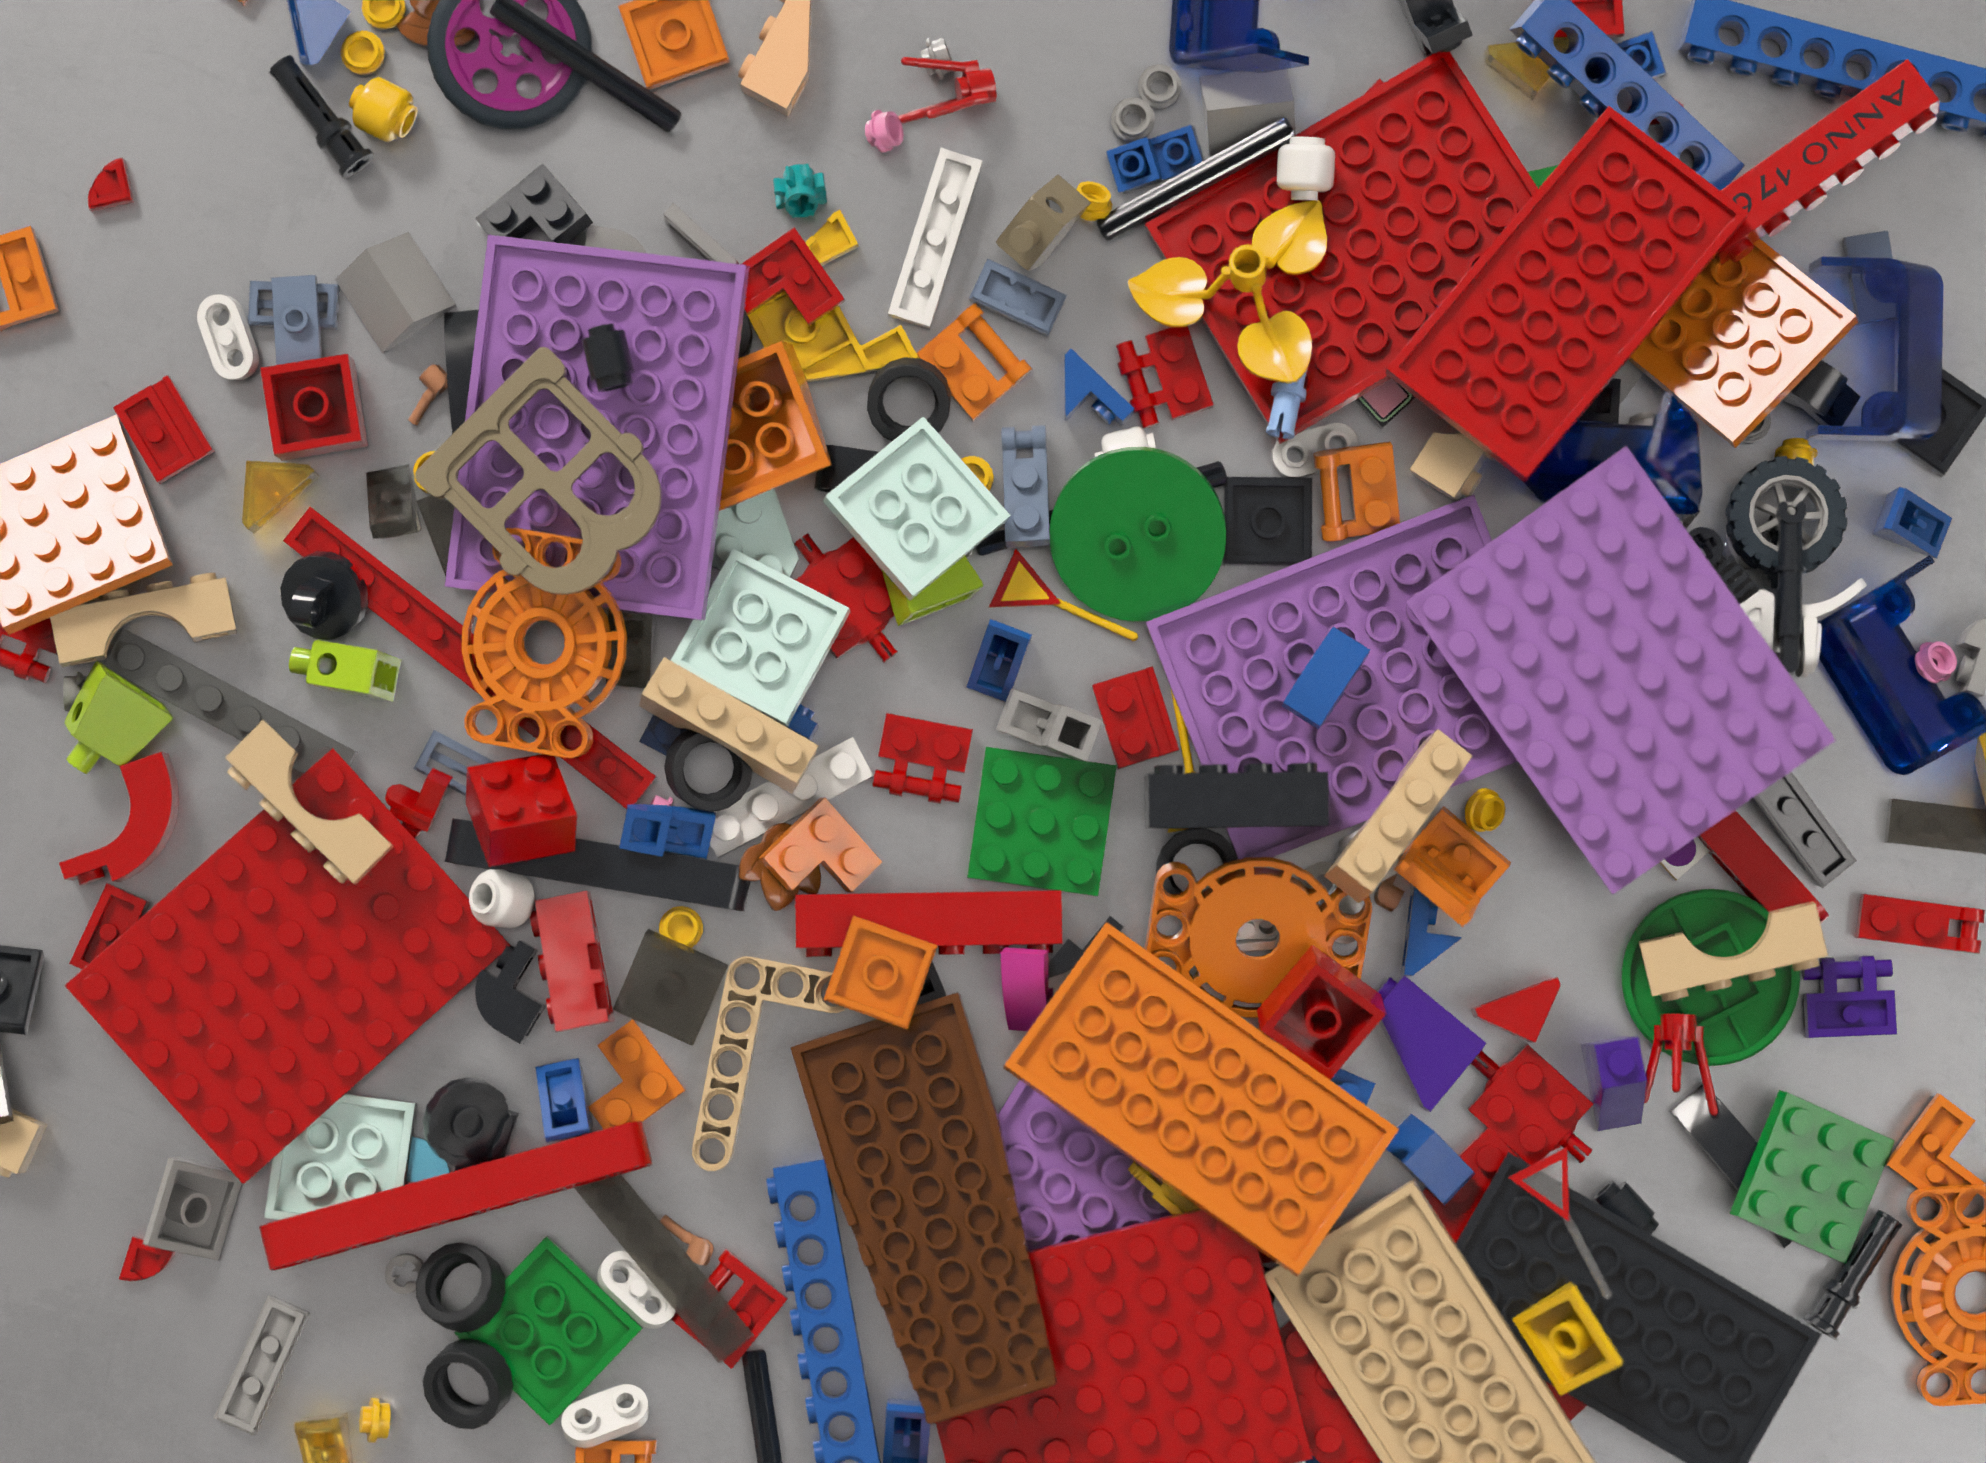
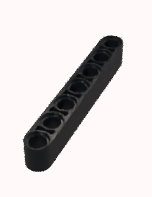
(617, 869)

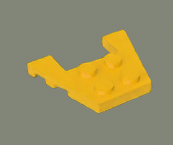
(828, 345)

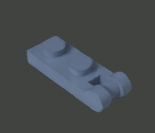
(1026, 488)

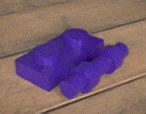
(1850, 1012)

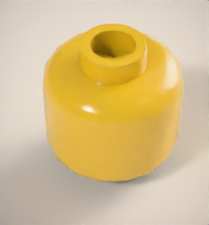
(383, 109)

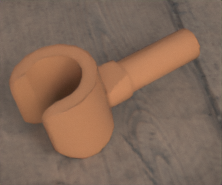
(436, 381)
(1387, 894)
(699, 1249)

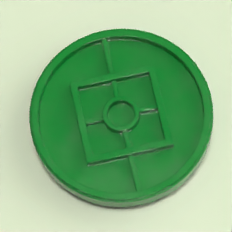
(1137, 533)
(1735, 1018)

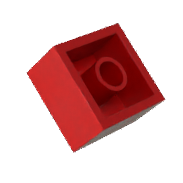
(314, 407)
(521, 809)
(1321, 1012)

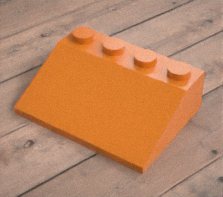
(771, 426)

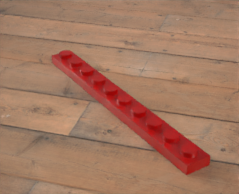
(442, 639)

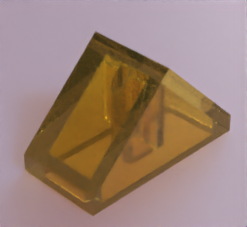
(1519, 69)
(271, 488)
(324, 1438)

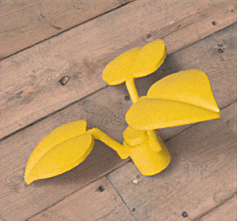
(1277, 346)

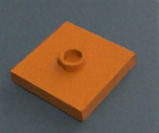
(673, 38)
(880, 972)

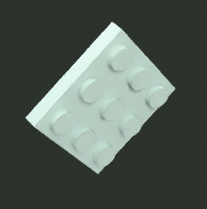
(916, 508)
(761, 637)
(342, 1156)

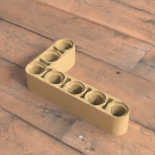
(744, 1044)

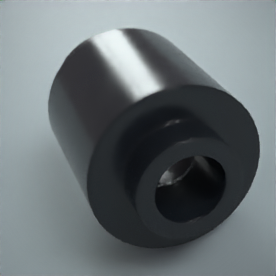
(608, 357)
(1628, 1205)

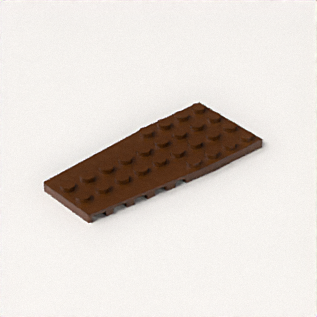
(931, 1203)

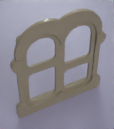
(600, 533)

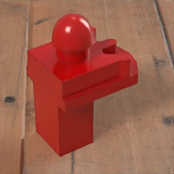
(420, 808)

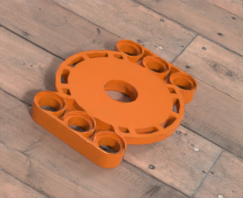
(534, 688)
(1216, 915)
(1931, 1292)

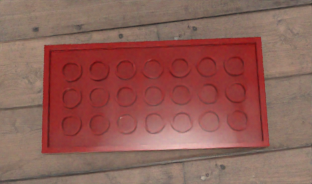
(1566, 293)

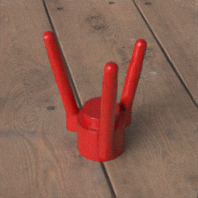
(972, 89)
(1679, 1033)

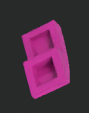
(1024, 986)

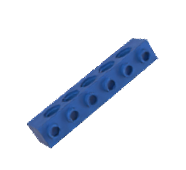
(1617, 72)

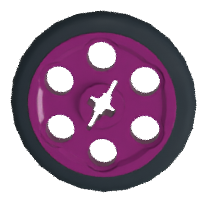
(504, 105)

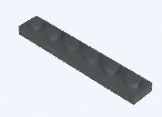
(214, 699)

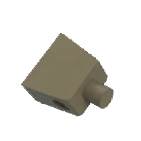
(1038, 228)

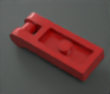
(1918, 923)

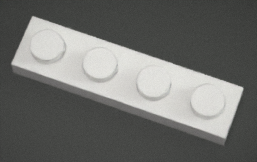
(935, 238)
(769, 804)

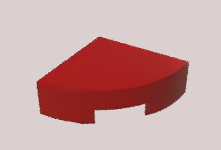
(111, 187)
(144, 1261)

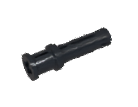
(331, 131)
(1843, 1292)

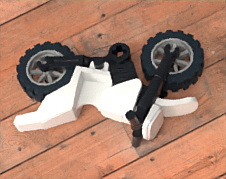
(1778, 612)

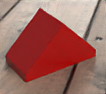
(1521, 1011)

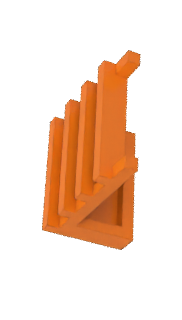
(1452, 865)

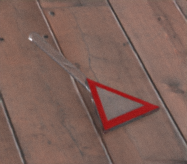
(1549, 1184)

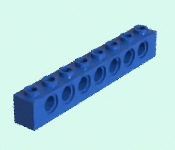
(1836, 47)
(813, 1180)

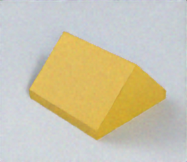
(1567, 1339)

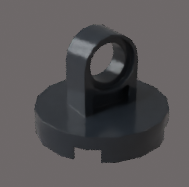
(323, 595)
(467, 1122)

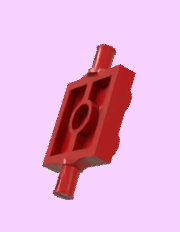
(857, 582)
(1530, 1106)

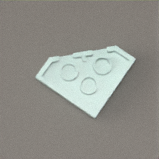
(758, 531)

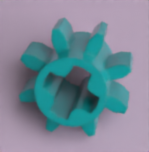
(800, 190)

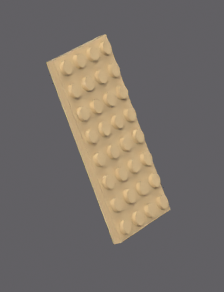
(1421, 1344)

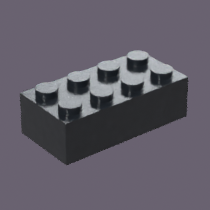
(1236, 799)

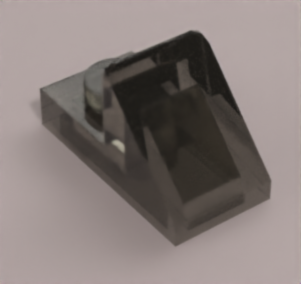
(392, 502)
(640, 638)

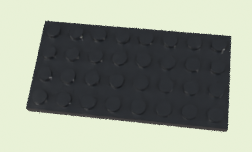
(1696, 1350)

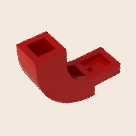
(150, 824)

